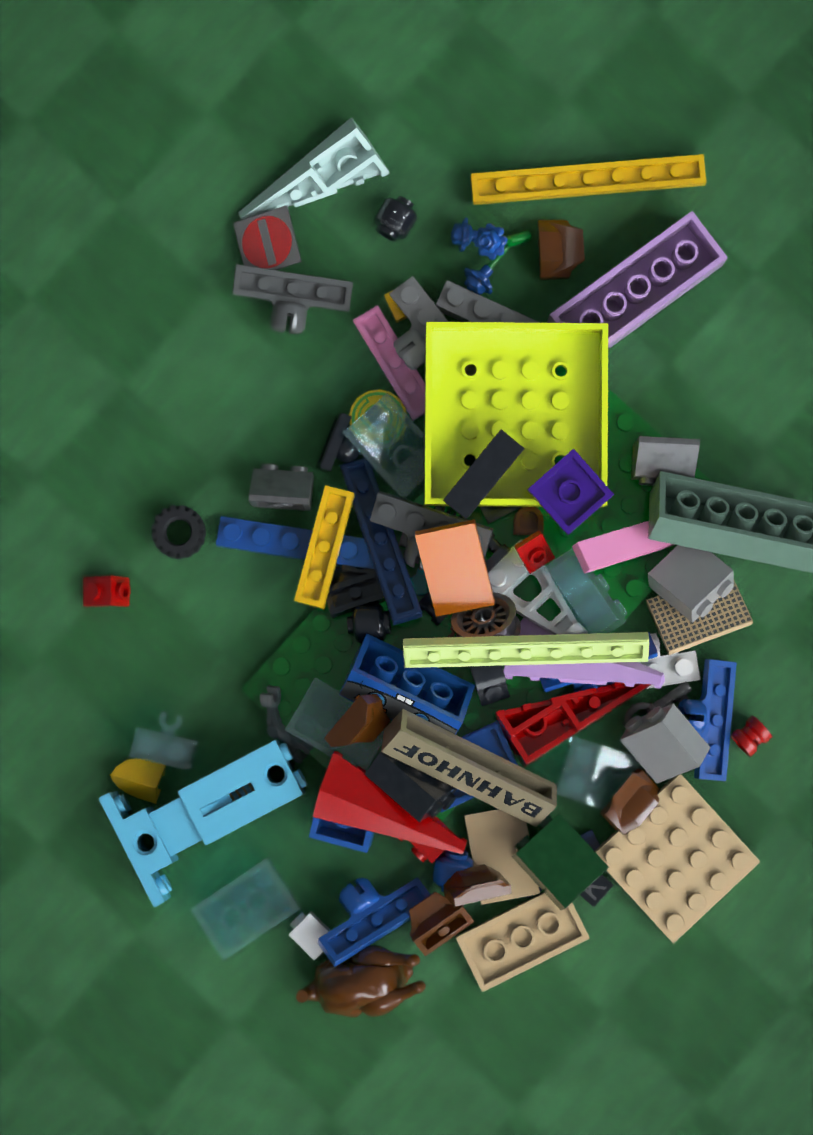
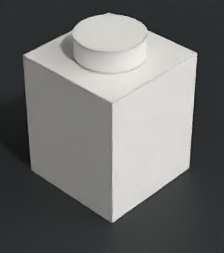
(307, 931)

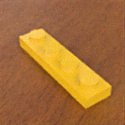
(324, 547)

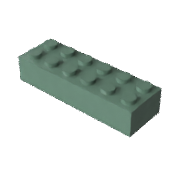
(731, 521)

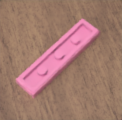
(380, 340)
(616, 547)

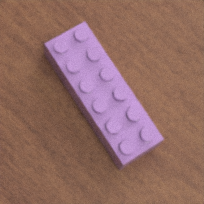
(646, 280)

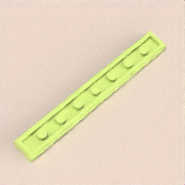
(526, 650)

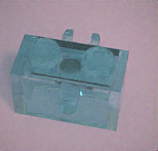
(164, 746)

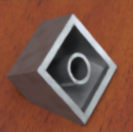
(665, 455)
(281, 488)

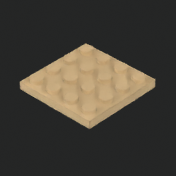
(677, 859)

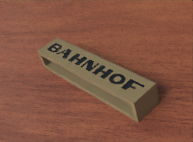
(469, 768)

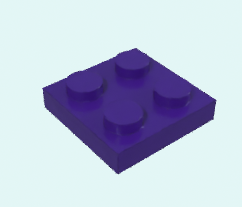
(570, 492)

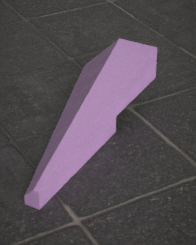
(584, 673)

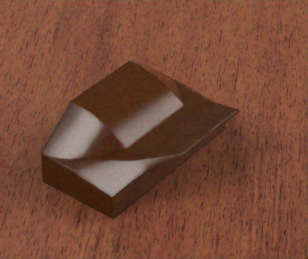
(559, 248)
(360, 722)
(632, 802)
(475, 885)
(436, 921)

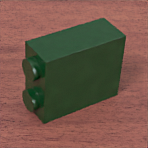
(559, 860)

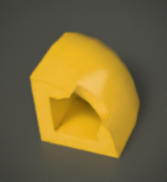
(139, 778)

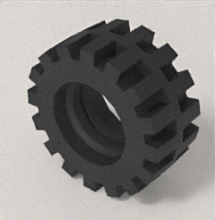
(165, 518)

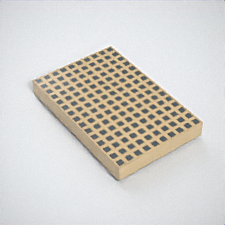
(680, 634)

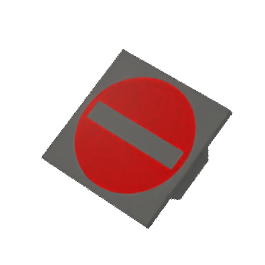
(268, 240)

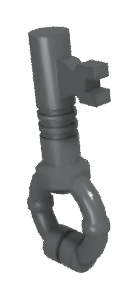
(677, 694)

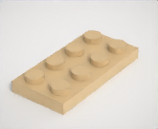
(520, 939)

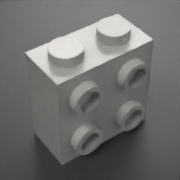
(691, 580)
(664, 743)

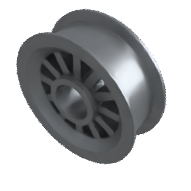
(488, 621)

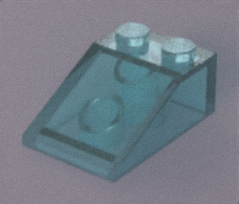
(390, 446)
(594, 772)

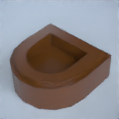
(528, 521)

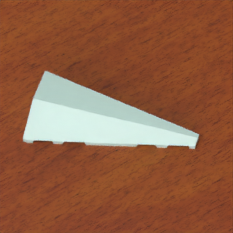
(335, 163)

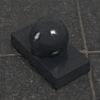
(337, 445)

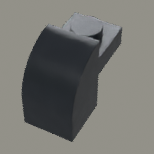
(489, 683)

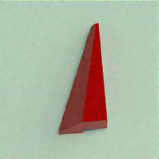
(358, 802)

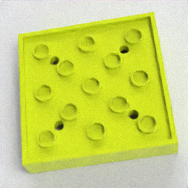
(516, 393)

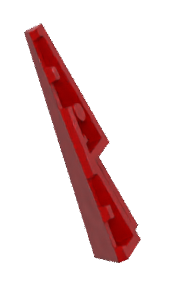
(546, 724)

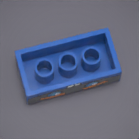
(422, 691)

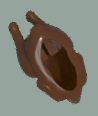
(364, 983)

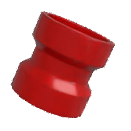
(751, 736)

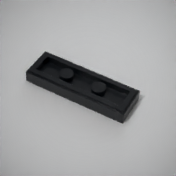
(483, 474)

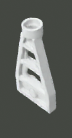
(511, 573)

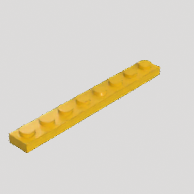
(588, 179)

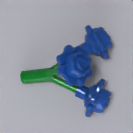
(490, 244)

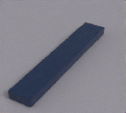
(381, 544)

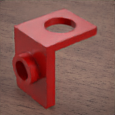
(534, 551)

